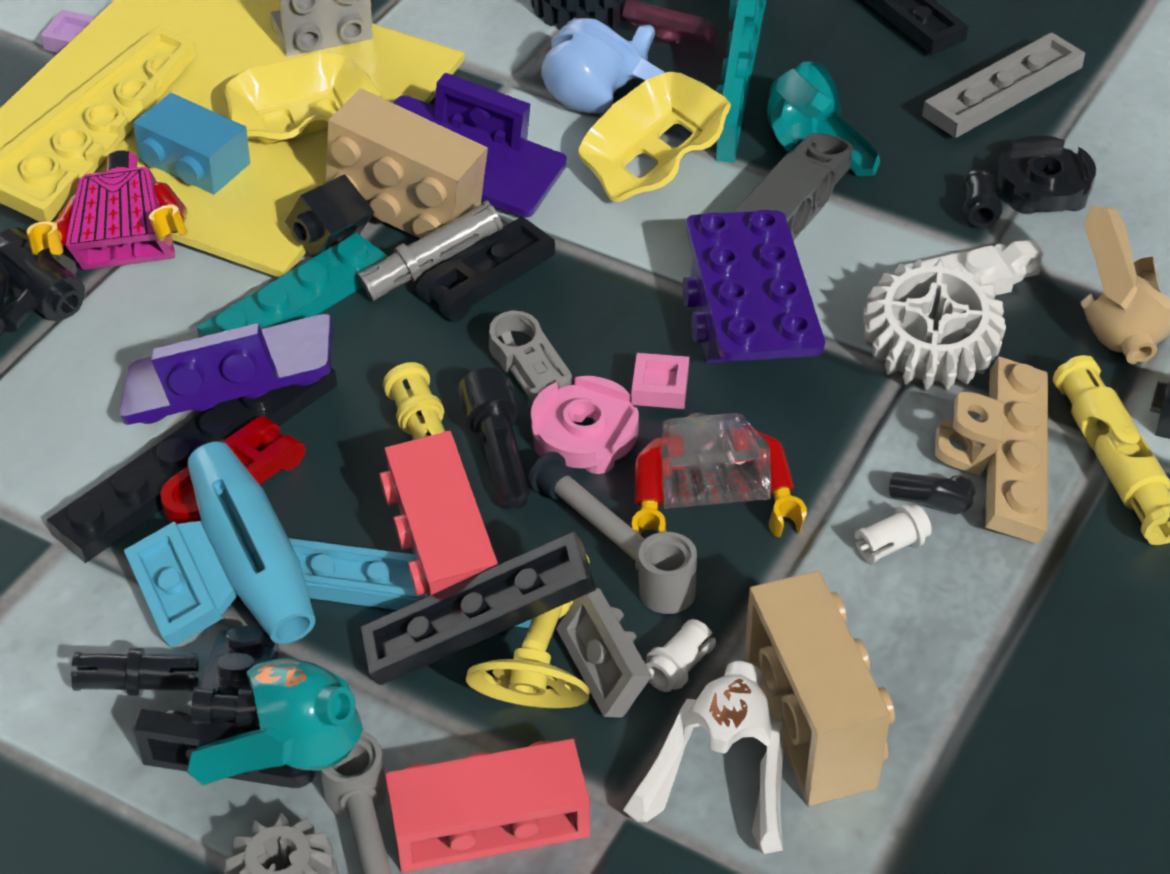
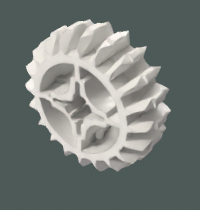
(963, 312)

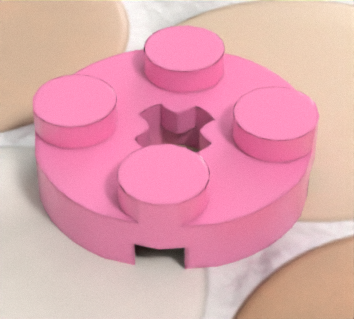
(588, 446)

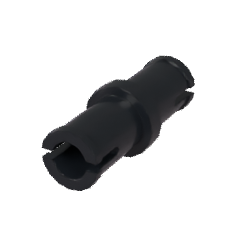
(134, 671)

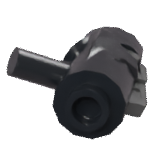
(38, 281)

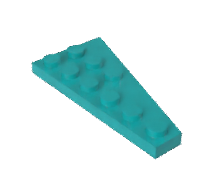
(738, 70)

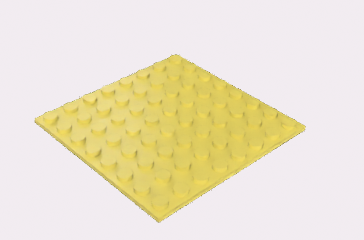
(229, 36)

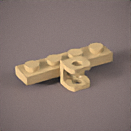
(1009, 441)

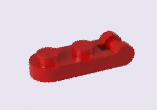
(261, 434)

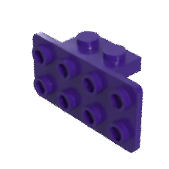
(516, 169)
(749, 289)
(226, 367)

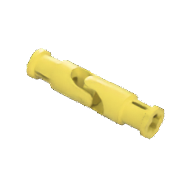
(1118, 445)

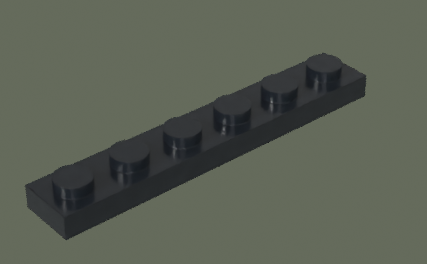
(134, 491)

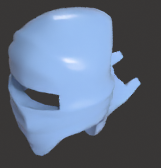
(593, 62)

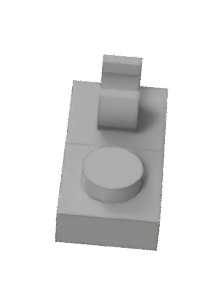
(604, 653)

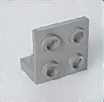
(321, 24)

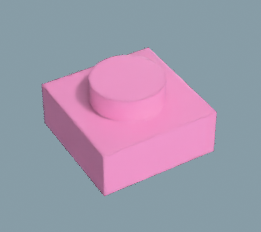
(660, 380)

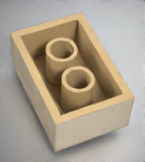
(404, 164)
(818, 687)

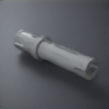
(418, 257)

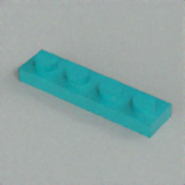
(303, 290)

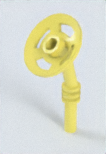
(531, 671)

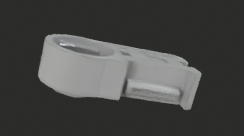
(532, 364)

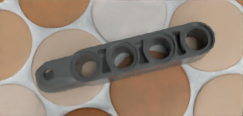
(802, 180)

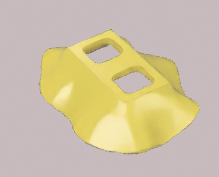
(291, 90)
(639, 120)

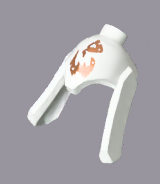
(728, 711)

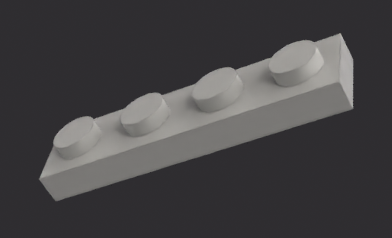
(1003, 84)

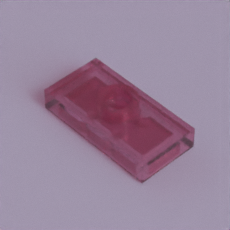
(670, 24)

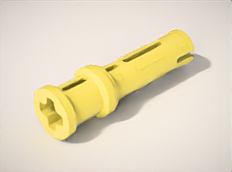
(414, 400)

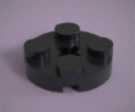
(1064, 187)

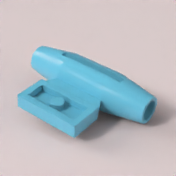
(234, 551)

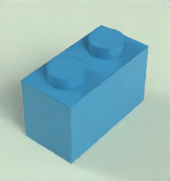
(192, 143)

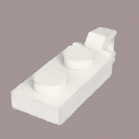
(997, 264)

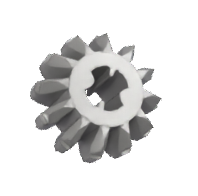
(282, 850)

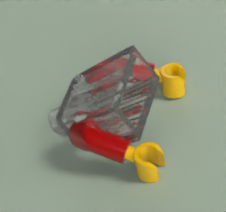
(711, 463)

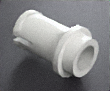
(904, 528)
(672, 662)

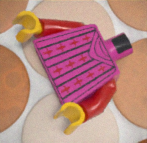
(115, 218)

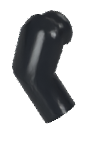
(945, 494)

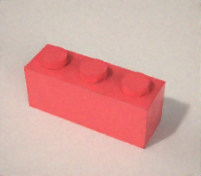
(436, 513)
(488, 804)

